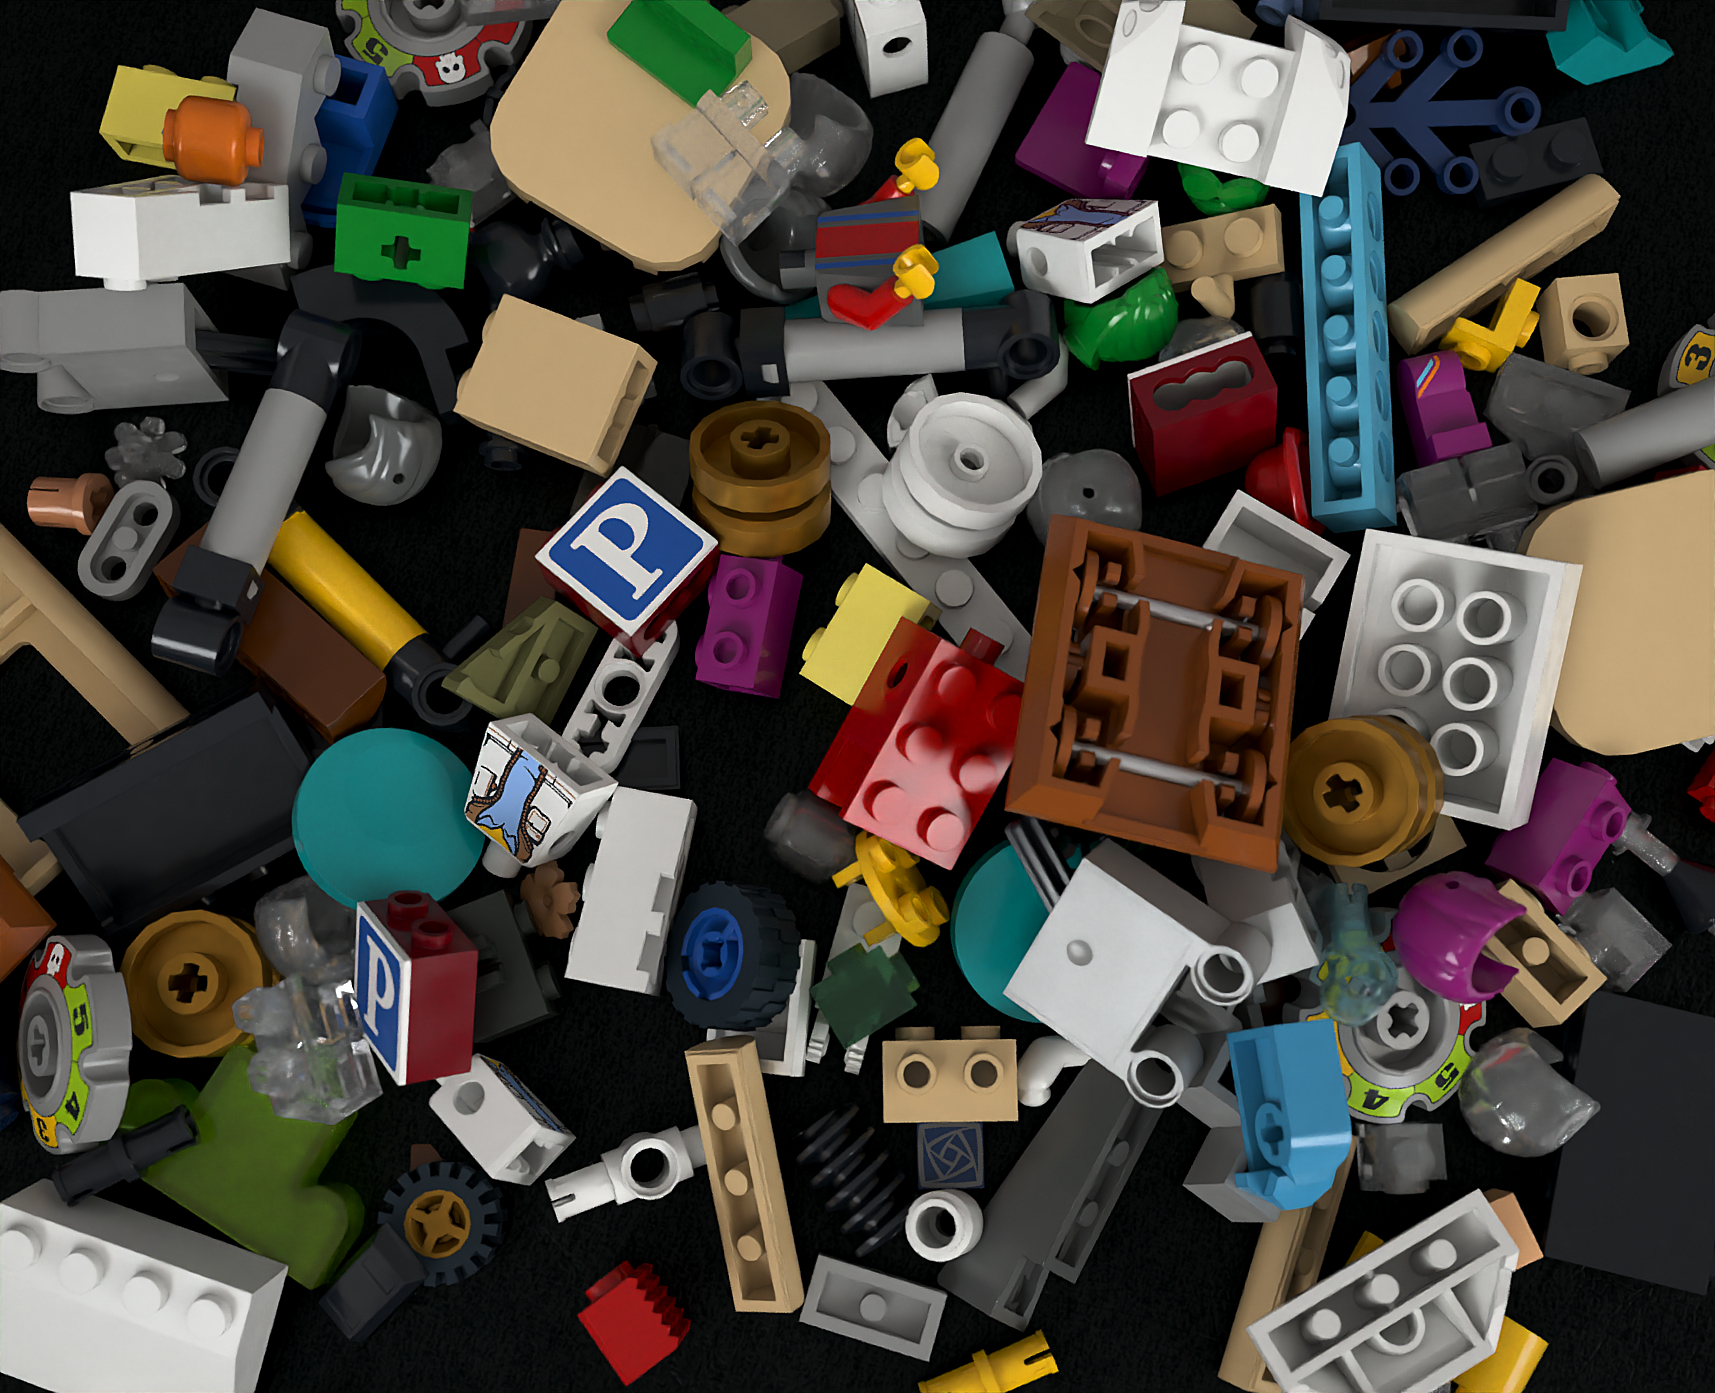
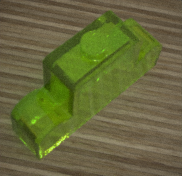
(254, 1169)

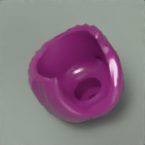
(1442, 935)

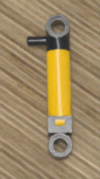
(361, 607)

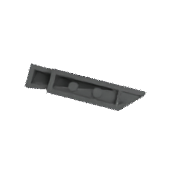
(1054, 1198)

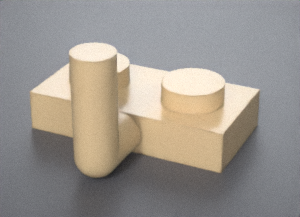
(1220, 250)

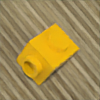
(1509, 326)

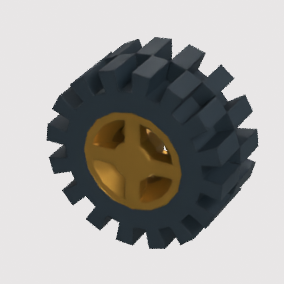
(420, 1215)

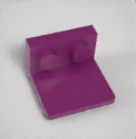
(1058, 149)

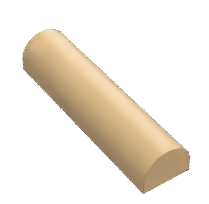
(1495, 264)
(745, 1175)
(1281, 1268)

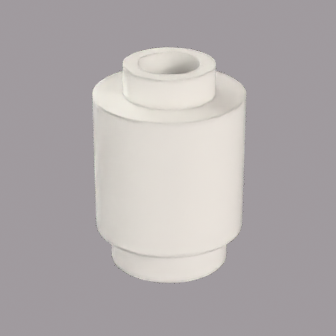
(925, 1230)

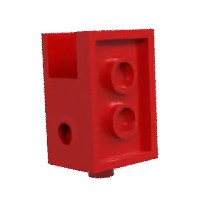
(924, 742)

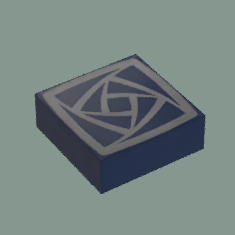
(950, 1155)

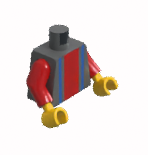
(873, 255)

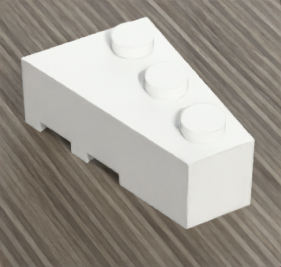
(177, 229)
(632, 891)

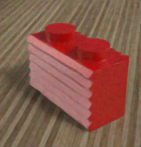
(633, 1319)

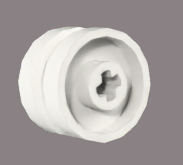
(961, 475)

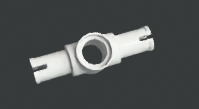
(612, 1176)

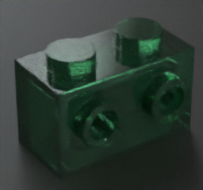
(864, 992)

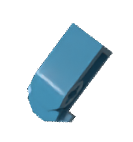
(1290, 1110)

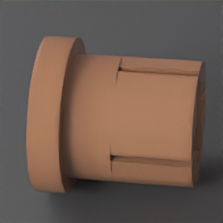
(70, 501)

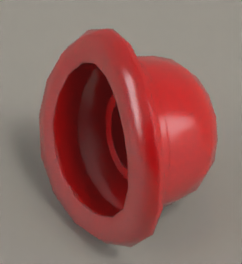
(1282, 479)

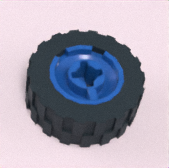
(732, 956)

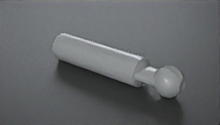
(975, 120)
(1648, 434)

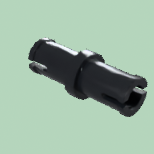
(126, 1155)

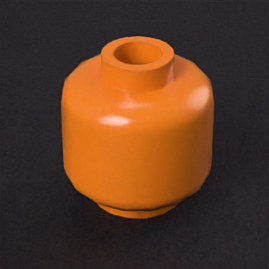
(212, 141)

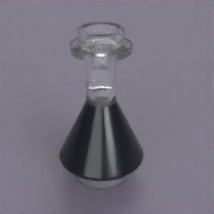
(1687, 880)

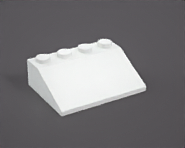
(1466, 655)
(127, 1300)

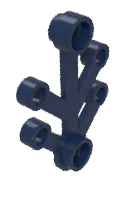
(1413, 113)

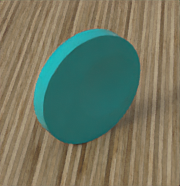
(385, 818)
(997, 922)

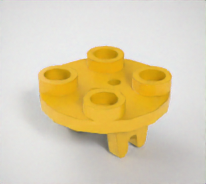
(897, 889)

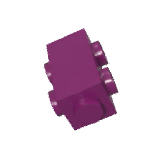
(748, 625)
(1567, 832)

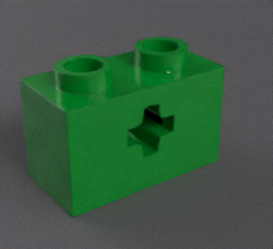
(402, 231)

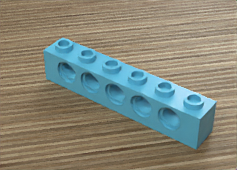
(1348, 347)

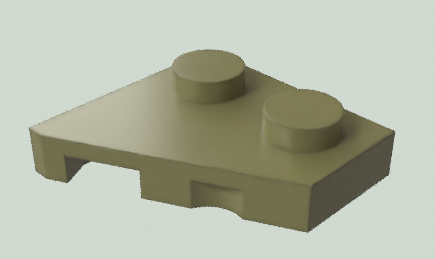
(526, 663)

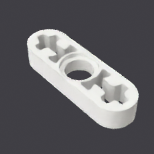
(617, 739)

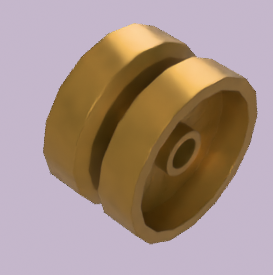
(761, 478)
(1398, 783)
(166, 980)

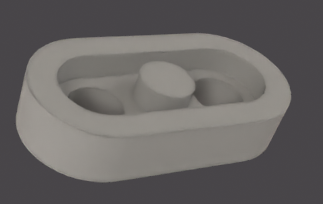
(124, 539)

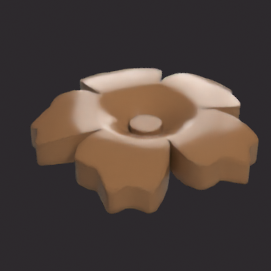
(550, 899)

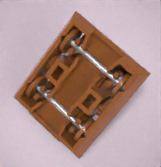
(1154, 699)

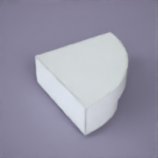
(905, 409)

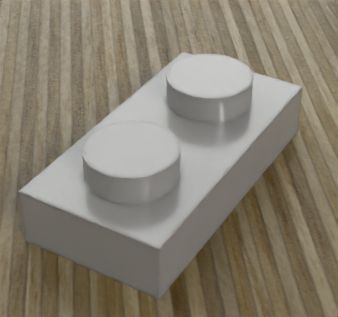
(873, 1306)

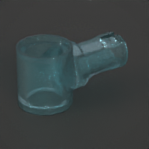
(1354, 955)

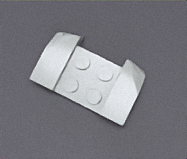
(1222, 97)

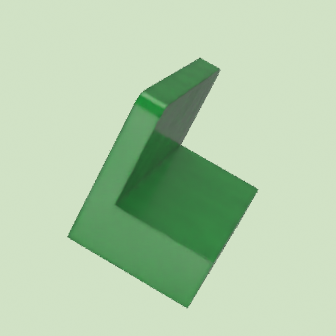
(683, 45)

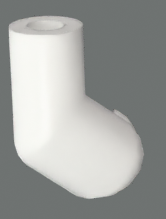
(1040, 391)
(1042, 1065)

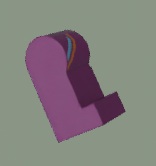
(1439, 408)

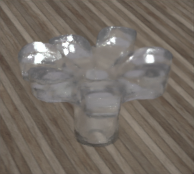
(146, 453)

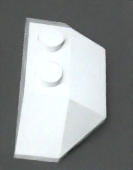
(1399, 1313)

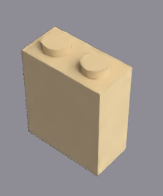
(555, 385)

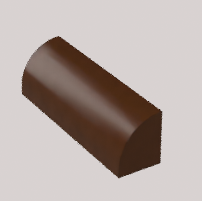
(300, 656)

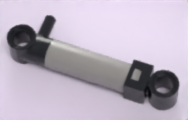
(772, 352)
(221, 577)

